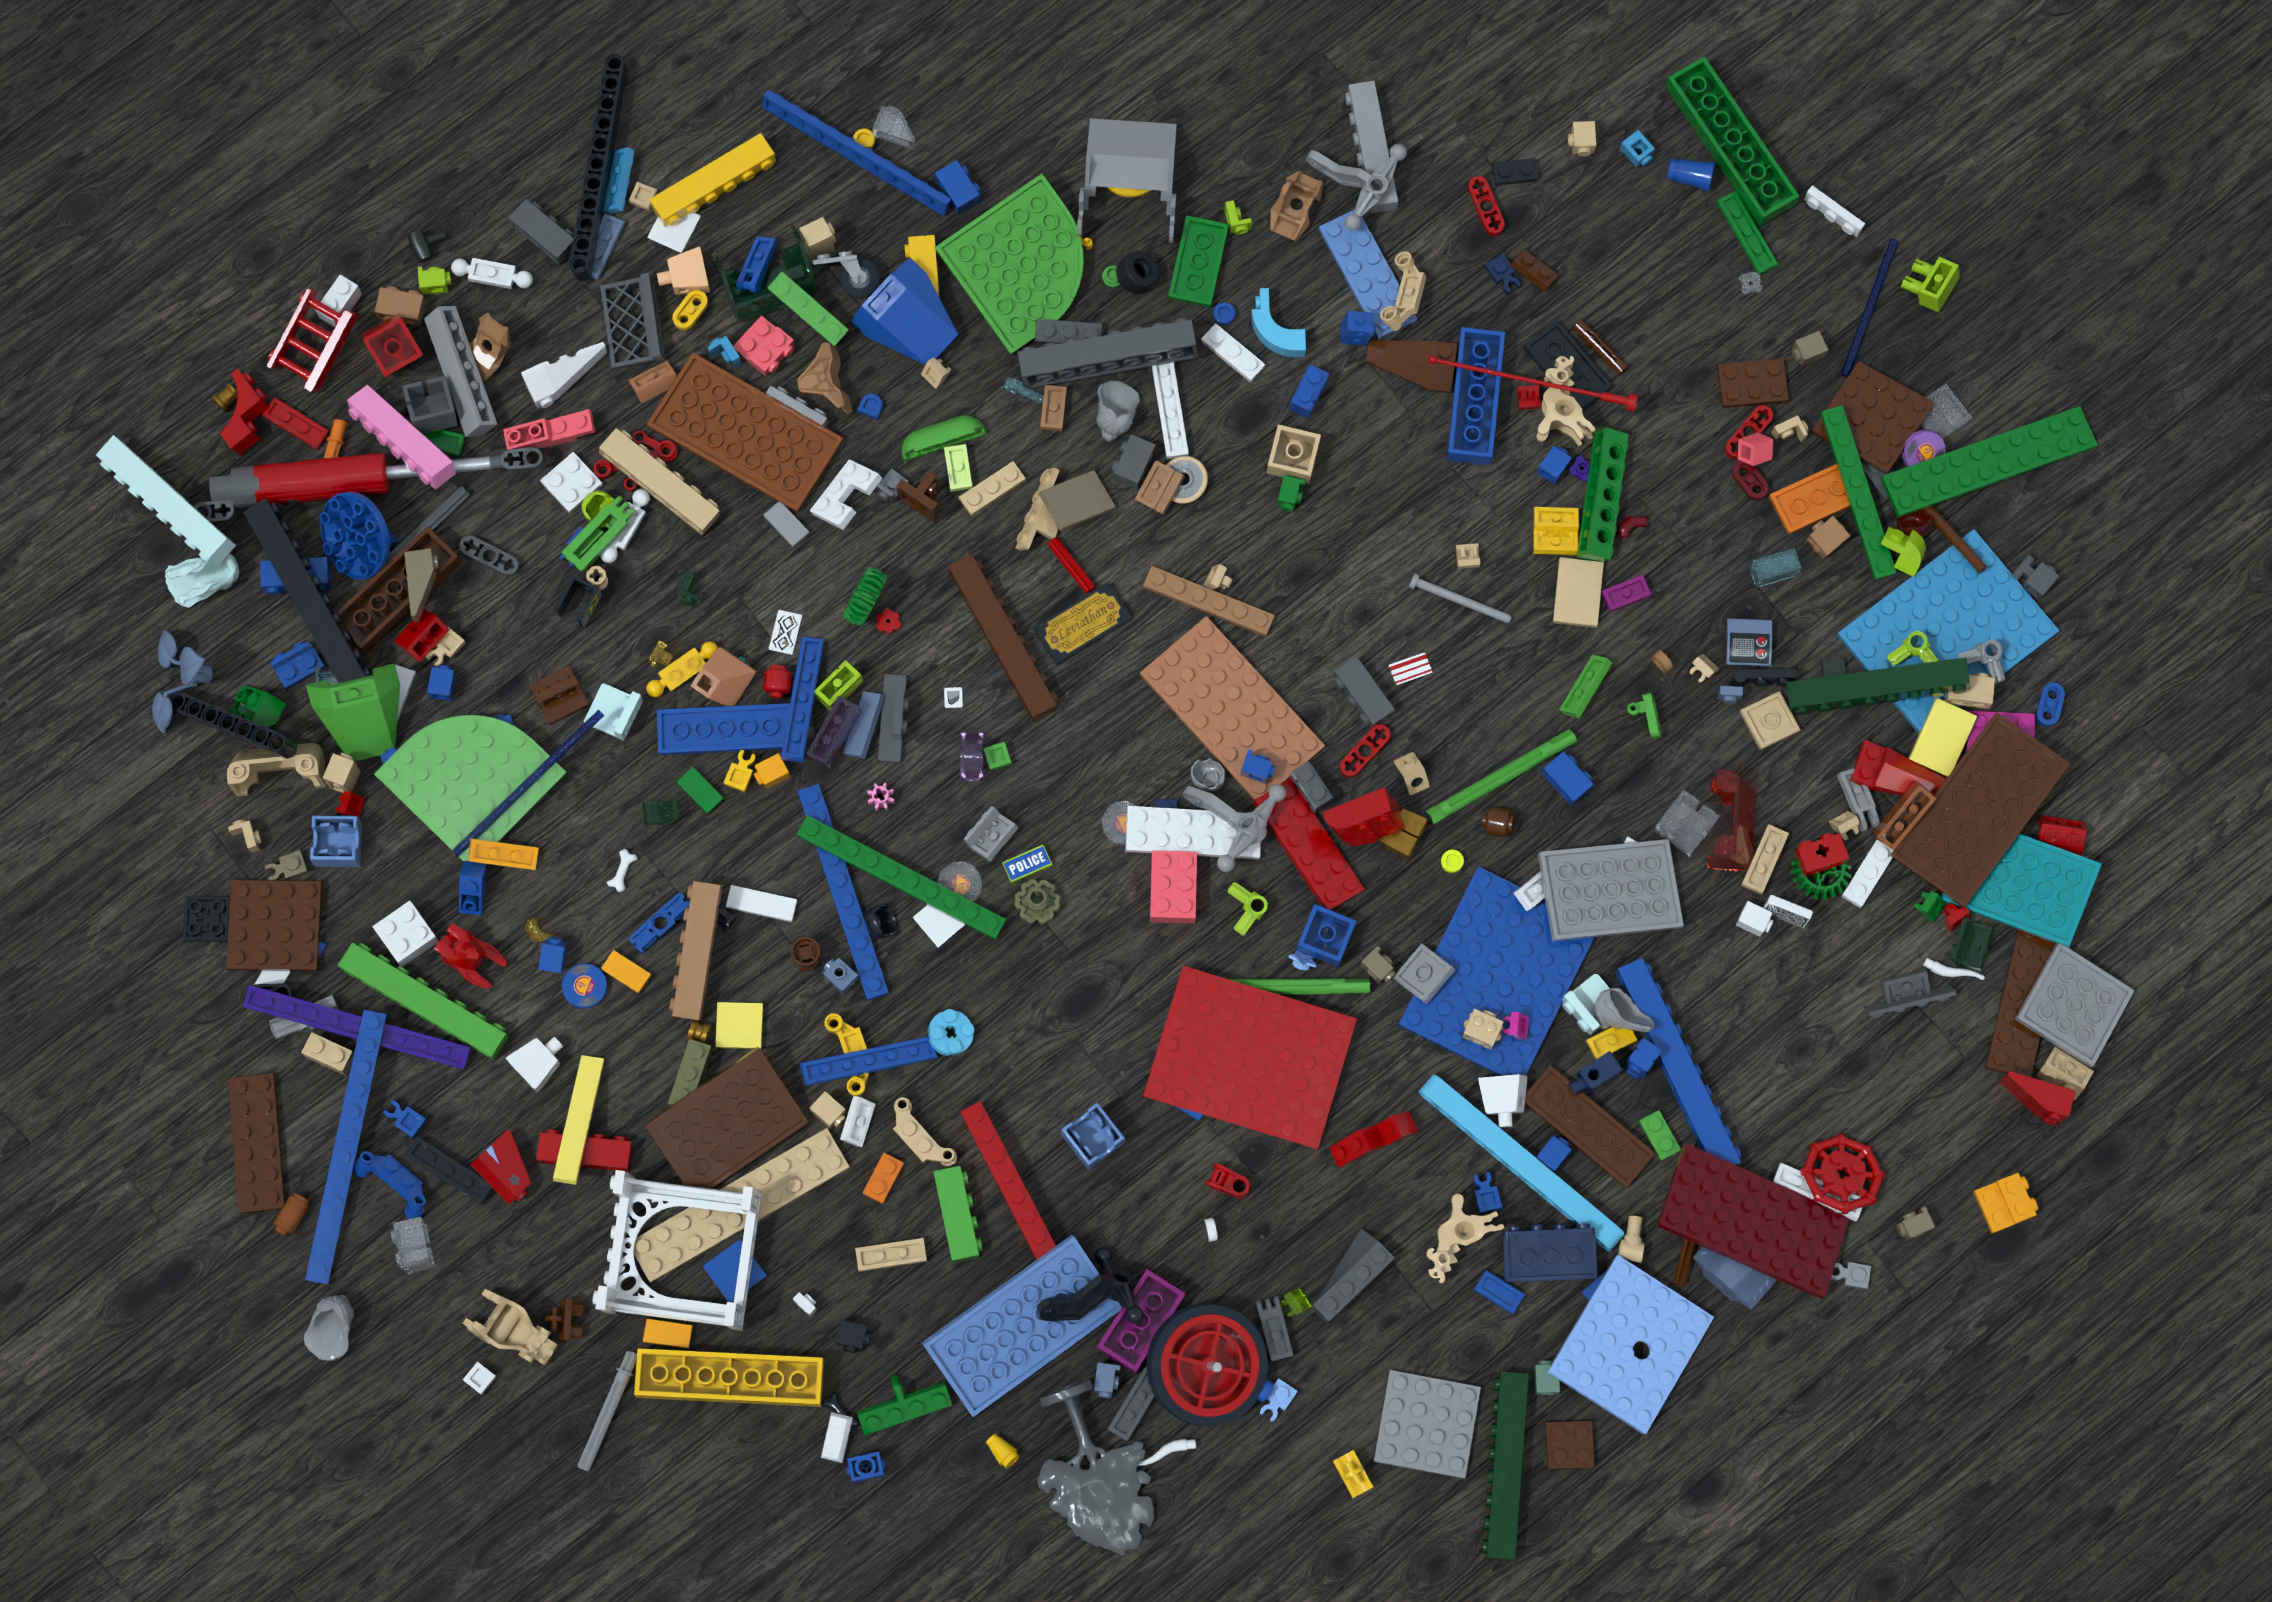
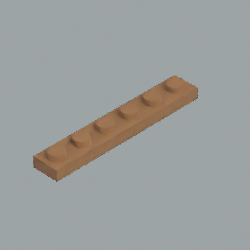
(1208, 601)

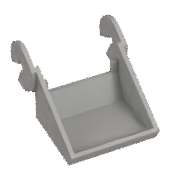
(1131, 158)

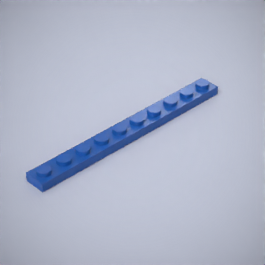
(856, 153)
(846, 902)

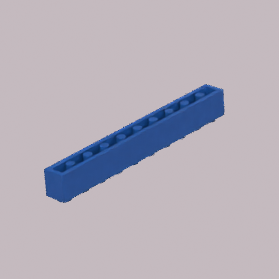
(1677, 1064)

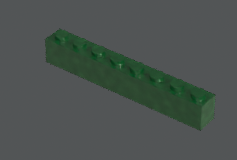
(1879, 685)
(1506, 1466)

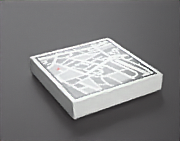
(1788, 911)

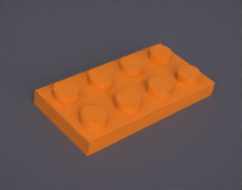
(1810, 500)

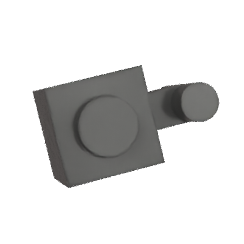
(2037, 580)

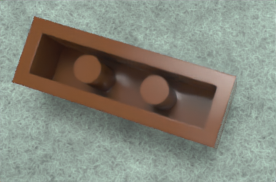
(1904, 815)

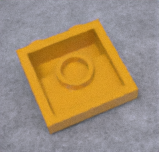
(2006, 1202)

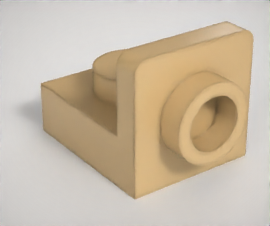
(1788, 427)

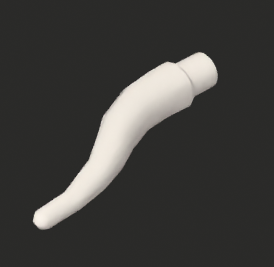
(1943, 970)
(1177, 1445)

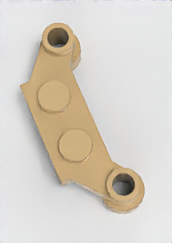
(1408, 295)
(917, 1138)

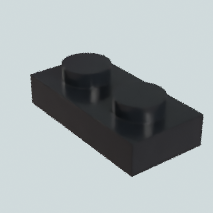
(1515, 172)

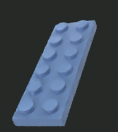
(1364, 270)

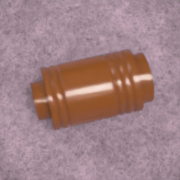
(291, 1215)

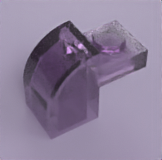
(971, 756)

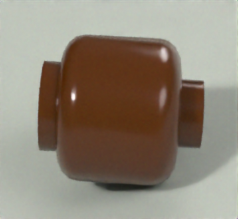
(1499, 822)

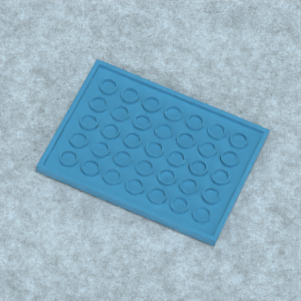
(1955, 613)

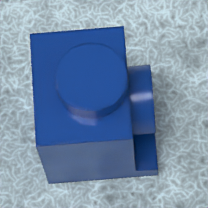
(1257, 767)

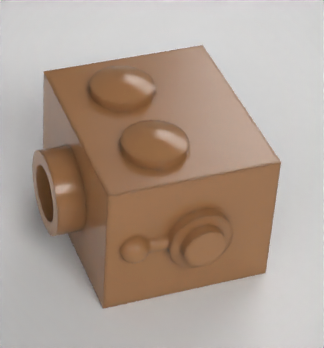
(1827, 536)

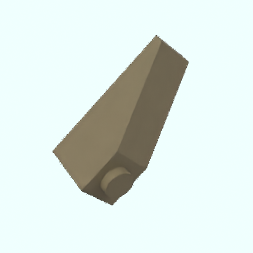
(421, 574)

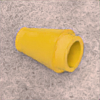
(1003, 1451)

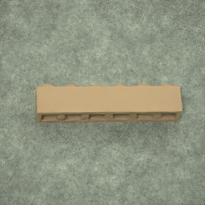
(659, 481)

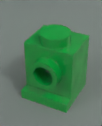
(1290, 493)

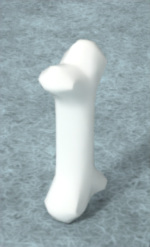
(618, 880)

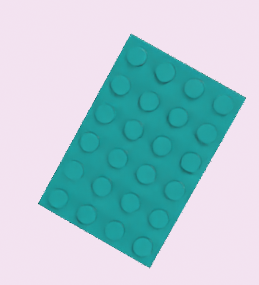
(2037, 890)

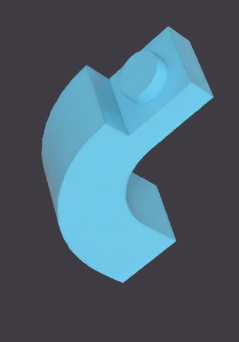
(1277, 339)

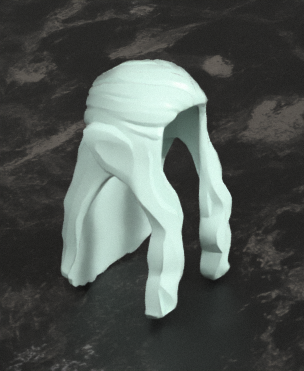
(197, 579)

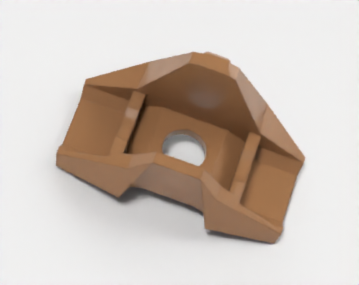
(1293, 222)
(498, 335)
(823, 379)

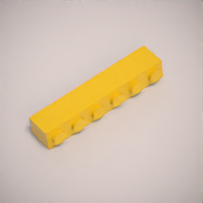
(713, 180)

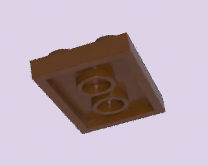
(1752, 383)

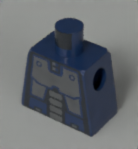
(1603, 1069)

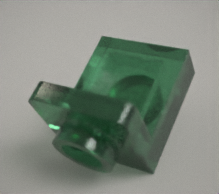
(685, 586)
(660, 812)

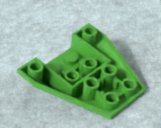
(360, 711)

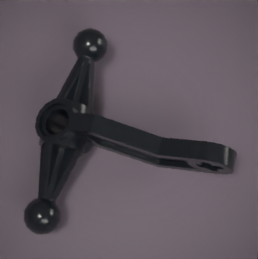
(1112, 1284)

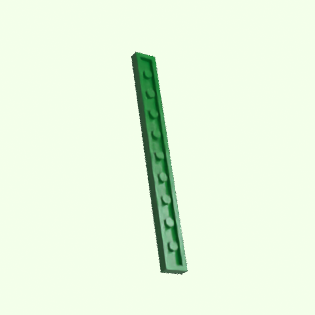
(901, 877)

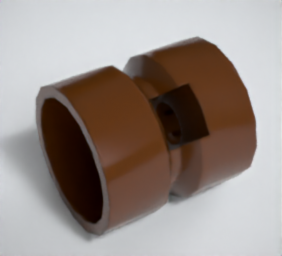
(806, 954)

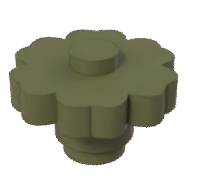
(1037, 901)

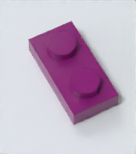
(1626, 593)

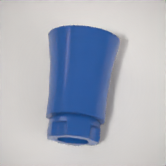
(1692, 173)

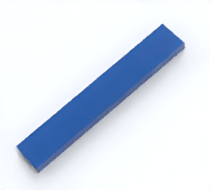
(802, 699)
(867, 1061)

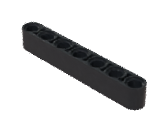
(233, 725)

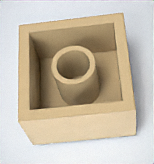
(1293, 453)

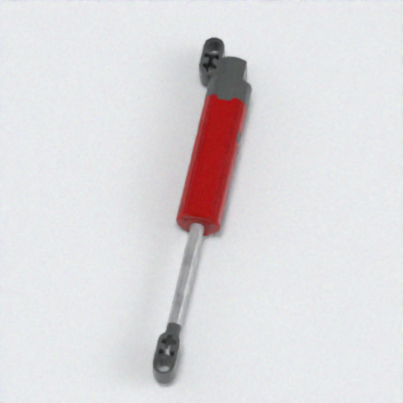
(327, 477)

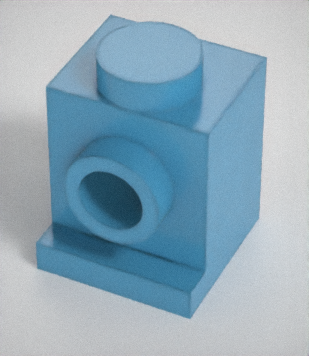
(1639, 143)

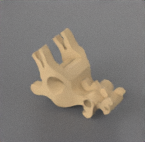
(1560, 408)
(1457, 1230)
(512, 1329)

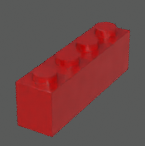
(598, 1151)

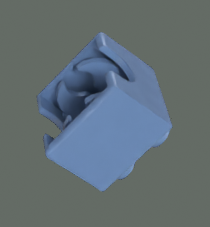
(336, 841)
(1093, 1136)

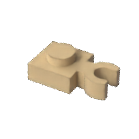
(447, 646)

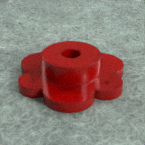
(888, 615)

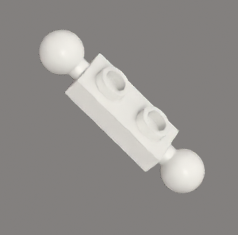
(491, 273)
(640, 499)

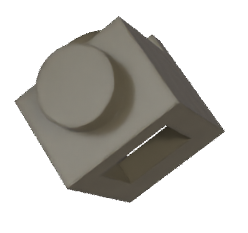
(1378, 966)
(1915, 1224)

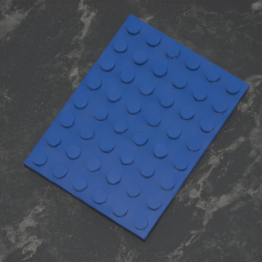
(1500, 966)

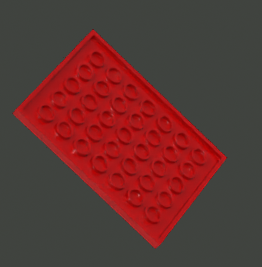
(1250, 1057)

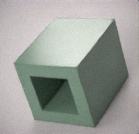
(1544, 1382)

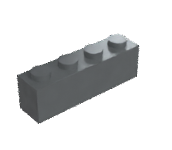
(1355, 1272)

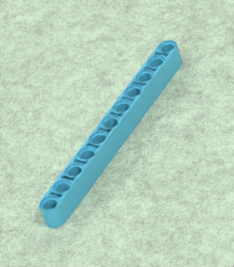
(1519, 1161)

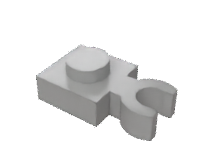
(1854, 1274)

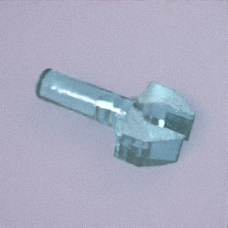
(1015, 386)

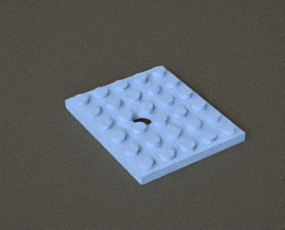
(1600, 1353)

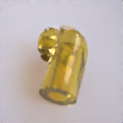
(534, 932)

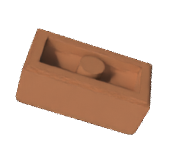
(653, 381)

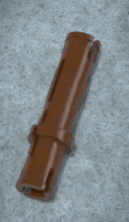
(1600, 347)

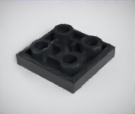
(206, 919)

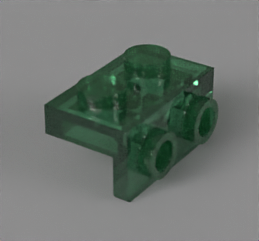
(1971, 944)

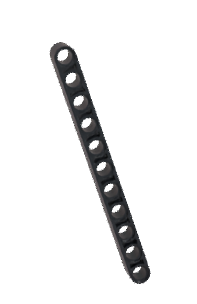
(598, 176)

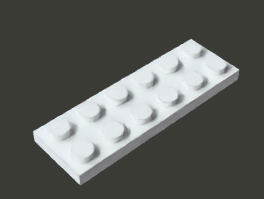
(1181, 830)

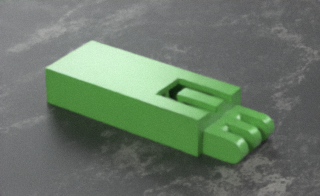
(592, 541)

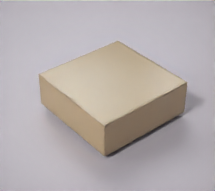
(641, 196)

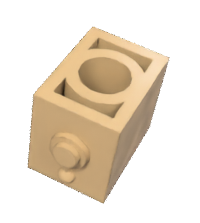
(1483, 1028)

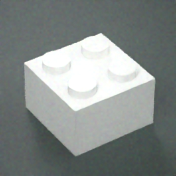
(405, 934)

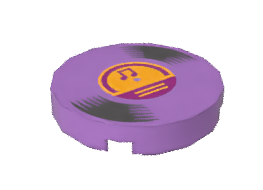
(1922, 447)

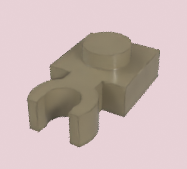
(290, 866)

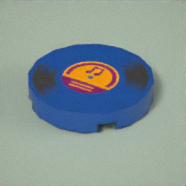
(584, 986)

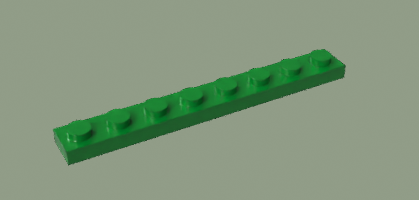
(1857, 492)

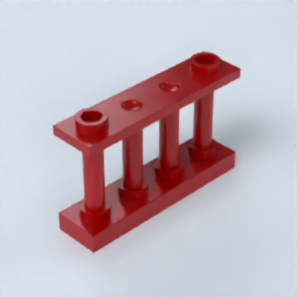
(334, 340)

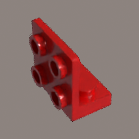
(2062, 833)

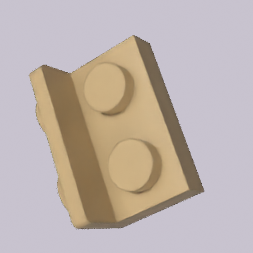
(2065, 1072)

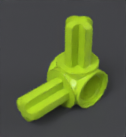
(1907, 649)
(1249, 915)

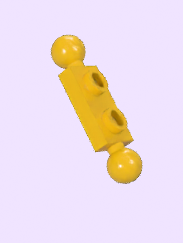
(681, 669)

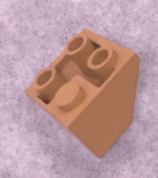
(723, 678)

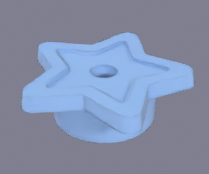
(1302, 960)

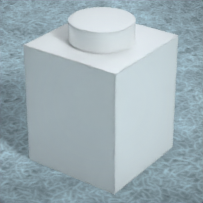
(1755, 919)

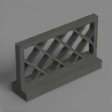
(651, 321)

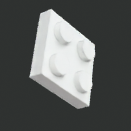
(571, 482)

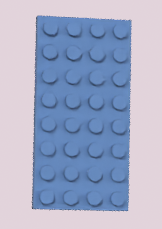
(1004, 1337)

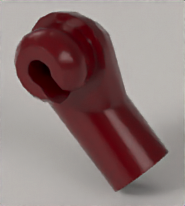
(1628, 524)

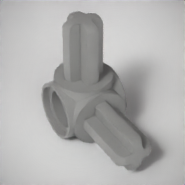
(1992, 662)

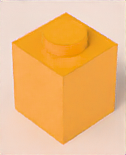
(771, 772)

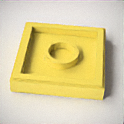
(739, 1025)

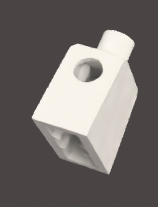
(536, 1061)
(1504, 1096)

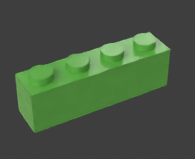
(807, 308)
(956, 1214)

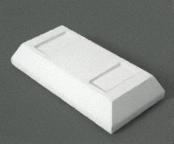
(836, 1437)

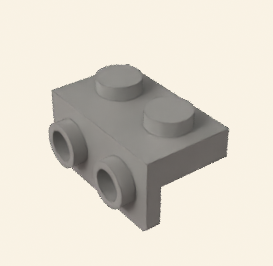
(990, 834)

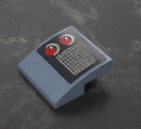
(1748, 642)

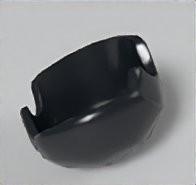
(880, 921)

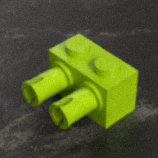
(1938, 284)

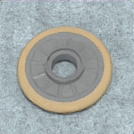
(1198, 478)

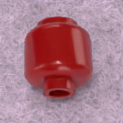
(777, 681)

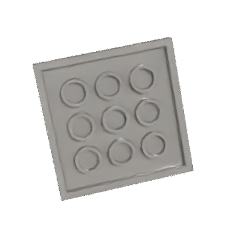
(2074, 1005)
(1427, 1424)

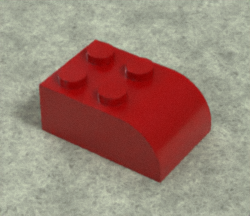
(1365, 818)

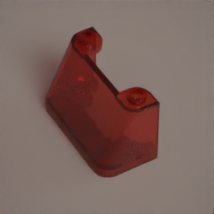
(1734, 851)

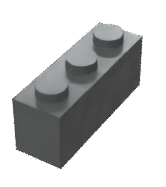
(542, 231)
(1363, 693)

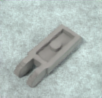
(1859, 800)

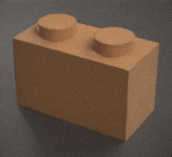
(408, 304)

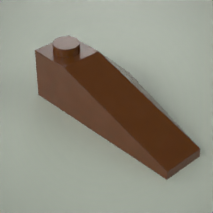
(1411, 361)

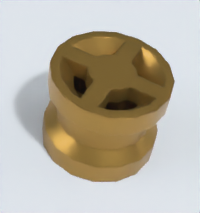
(699, 1032)

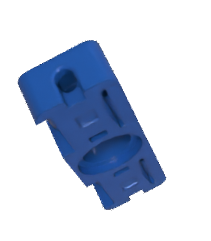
(648, 933)

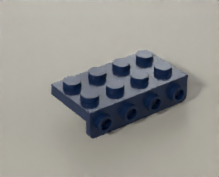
(1550, 1253)

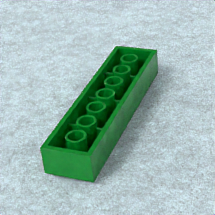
(1732, 141)

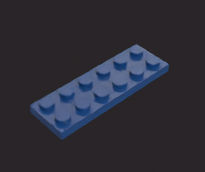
(721, 729)

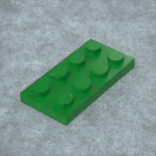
(1198, 261)

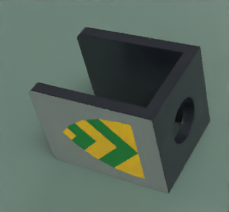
(568, 594)

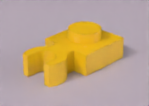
(739, 775)

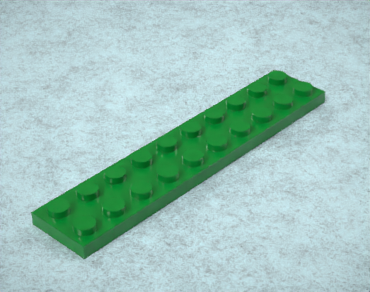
(1988, 462)

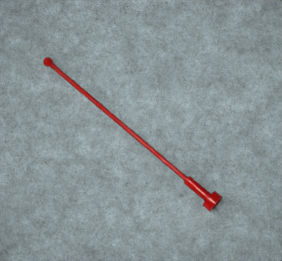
(1629, 402)

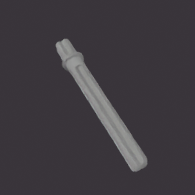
(608, 1410)

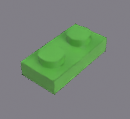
(1659, 1135)

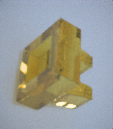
(660, 655)

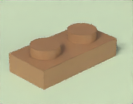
(1053, 408)

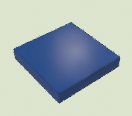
(724, 1271)

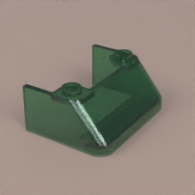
(750, 305)

